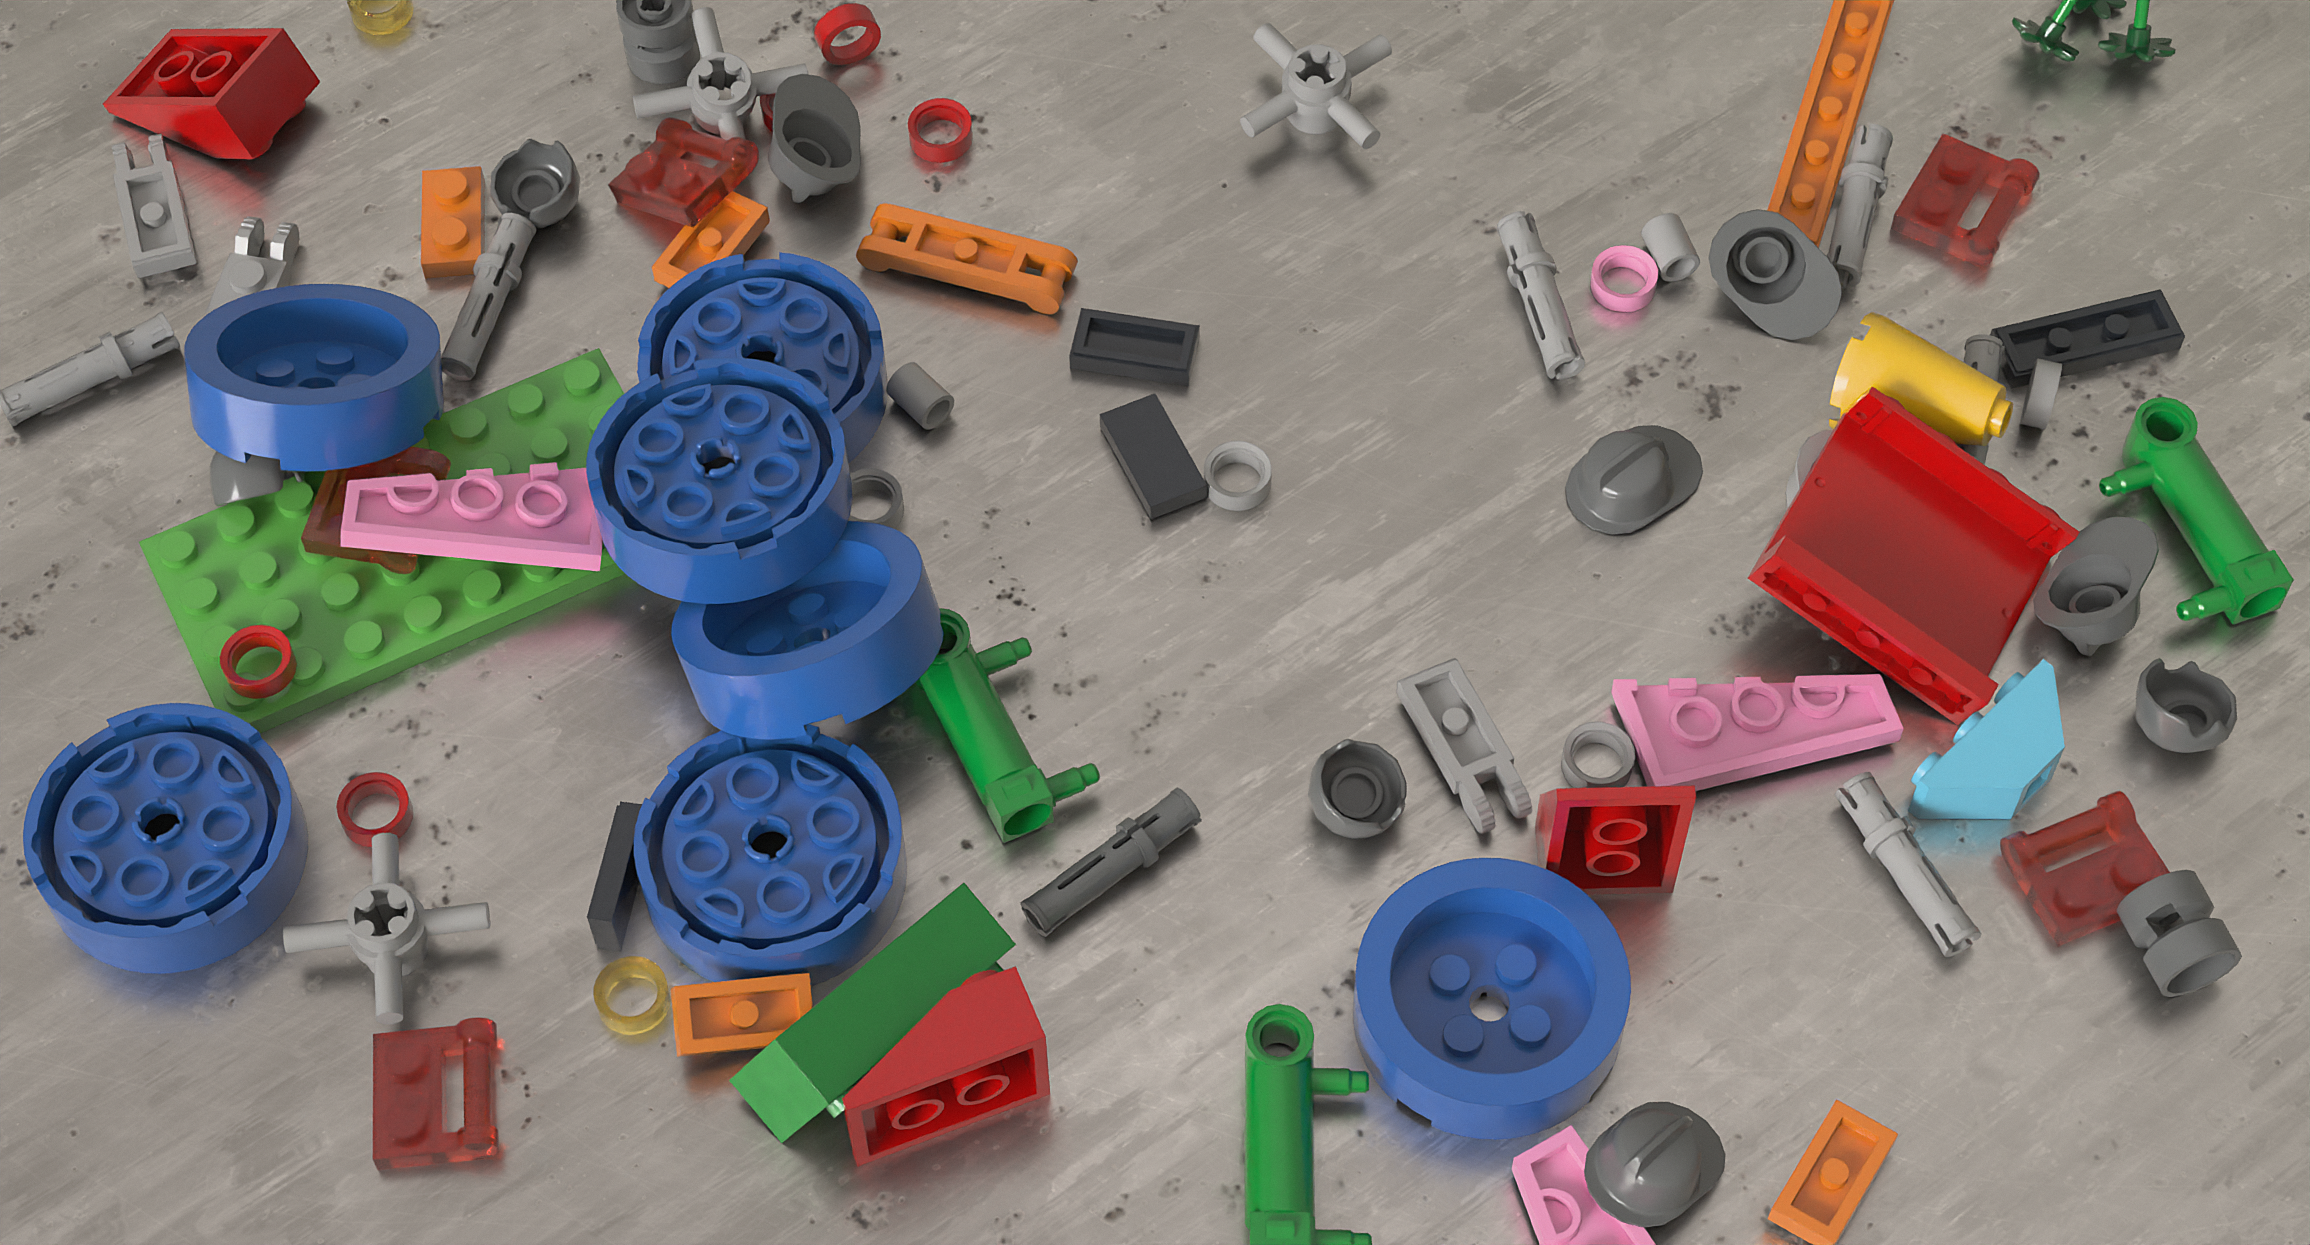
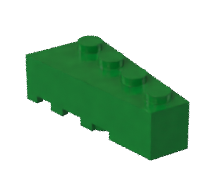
(870, 1013)

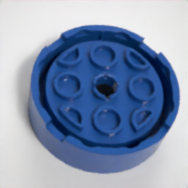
(785, 306)
(314, 376)
(742, 524)
(818, 648)
(200, 885)
(758, 916)
(1519, 940)

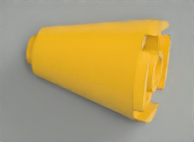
(1924, 380)

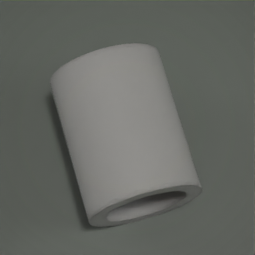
(1670, 247)
(920, 395)

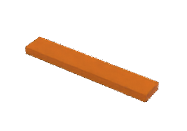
(1829, 114)

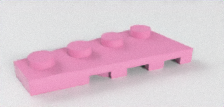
(500, 518)

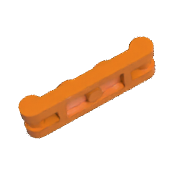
(967, 256)

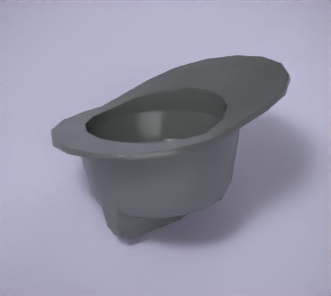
(813, 136)
(1775, 274)
(1632, 478)
(2098, 582)
(1653, 1164)

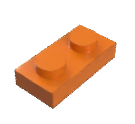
(452, 221)
(720, 234)
(737, 1012)
(1833, 1176)

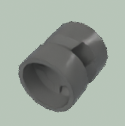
(658, 38)
(2175, 926)

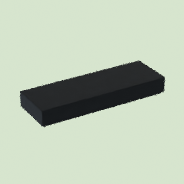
(2090, 336)

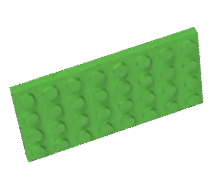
(354, 617)

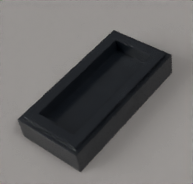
(1134, 347)
(1153, 456)
(616, 882)

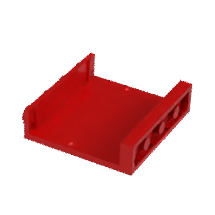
(1911, 554)

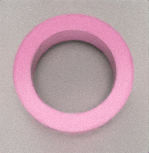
(1630, 258)

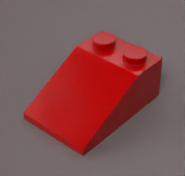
(217, 89)
(1615, 836)
(955, 1067)

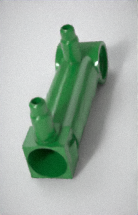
(2168, 457)
(985, 737)
(1282, 1130)

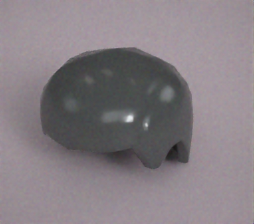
(536, 183)
(240, 481)
(2184, 708)
(1357, 789)

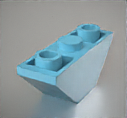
(1997, 756)

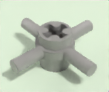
(714, 73)
(1316, 87)
(393, 908)

